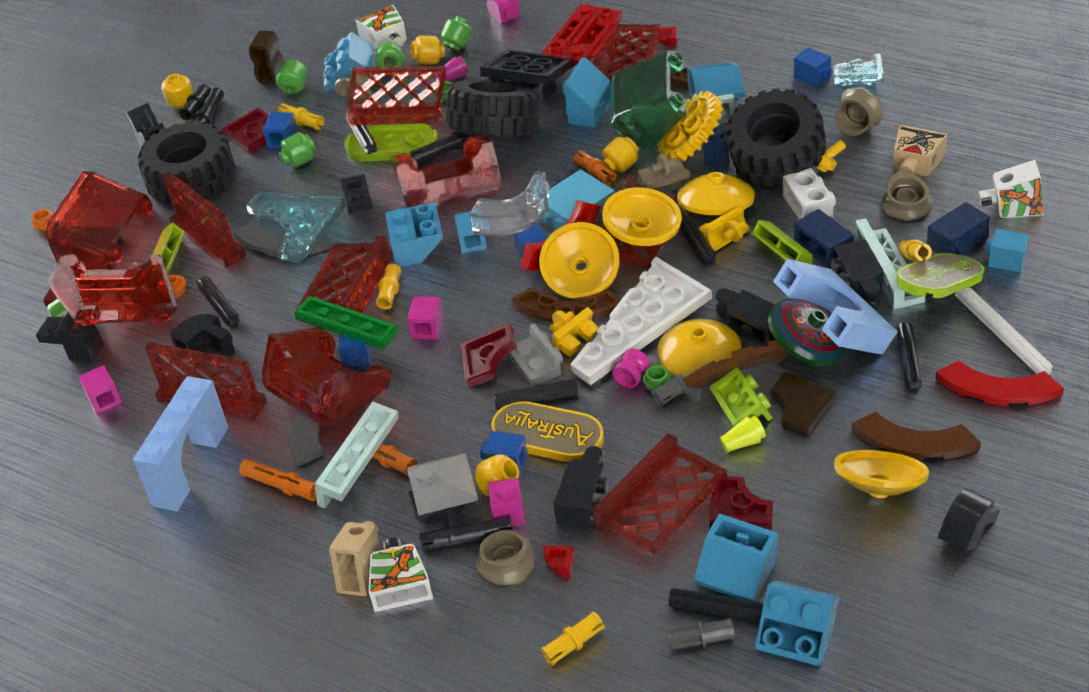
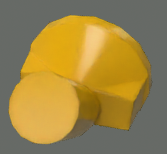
(828, 162)

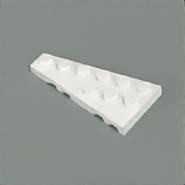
(641, 316)

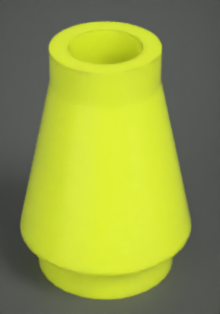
(744, 434)

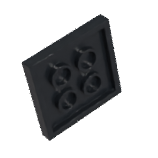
(526, 67)

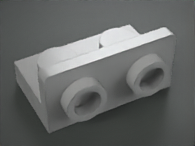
(537, 358)

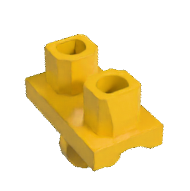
(725, 228)
(569, 326)

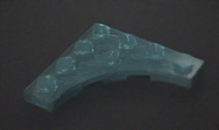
(302, 216)

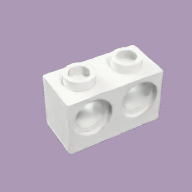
(807, 193)

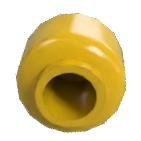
(427, 50)
(176, 90)
(620, 154)
(495, 469)

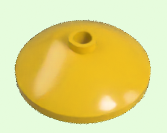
(715, 194)
(641, 216)
(576, 245)
(695, 345)
(881, 472)

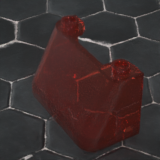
(451, 180)
(94, 219)
(114, 294)
(306, 375)

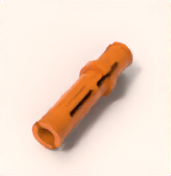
(289, 483)

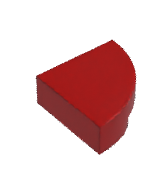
(668, 36)
(559, 559)

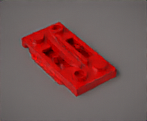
(584, 33)

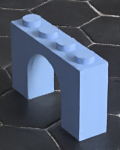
(852, 319)
(158, 462)

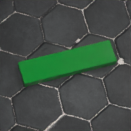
(346, 322)

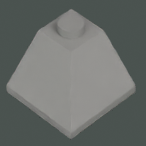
(442, 484)

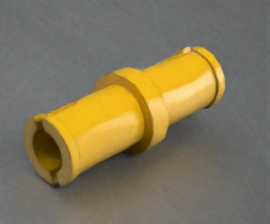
(303, 117)
(915, 250)
(388, 286)
(572, 638)

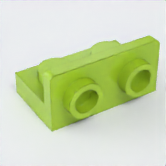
(739, 397)

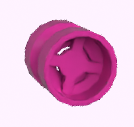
(631, 368)

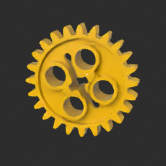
(693, 128)

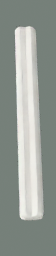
(1004, 331)

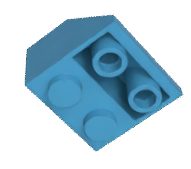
(350, 52)
(716, 78)
(586, 94)
(413, 233)
(737, 558)
(796, 622)

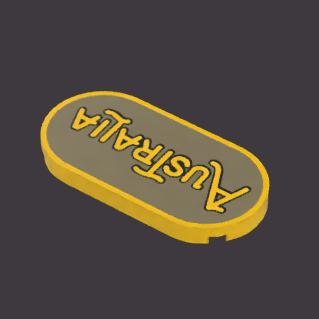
(550, 430)

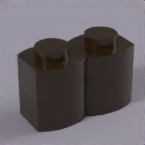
(266, 56)

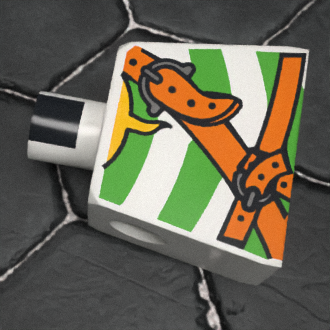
(382, 27)
(1015, 191)
(397, 576)

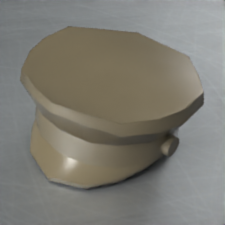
(858, 111)
(906, 197)
(505, 558)

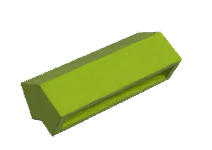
(170, 234)
(784, 243)

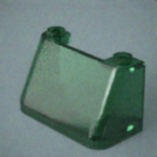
(643, 102)

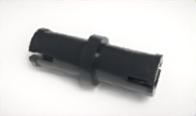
(194, 102)

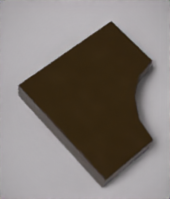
(802, 402)

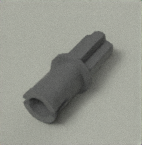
(701, 634)

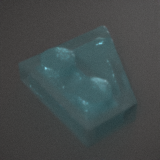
(858, 72)

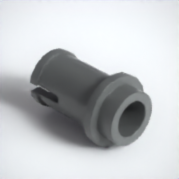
(670, 389)

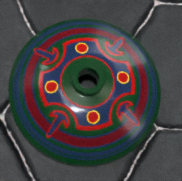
(799, 331)

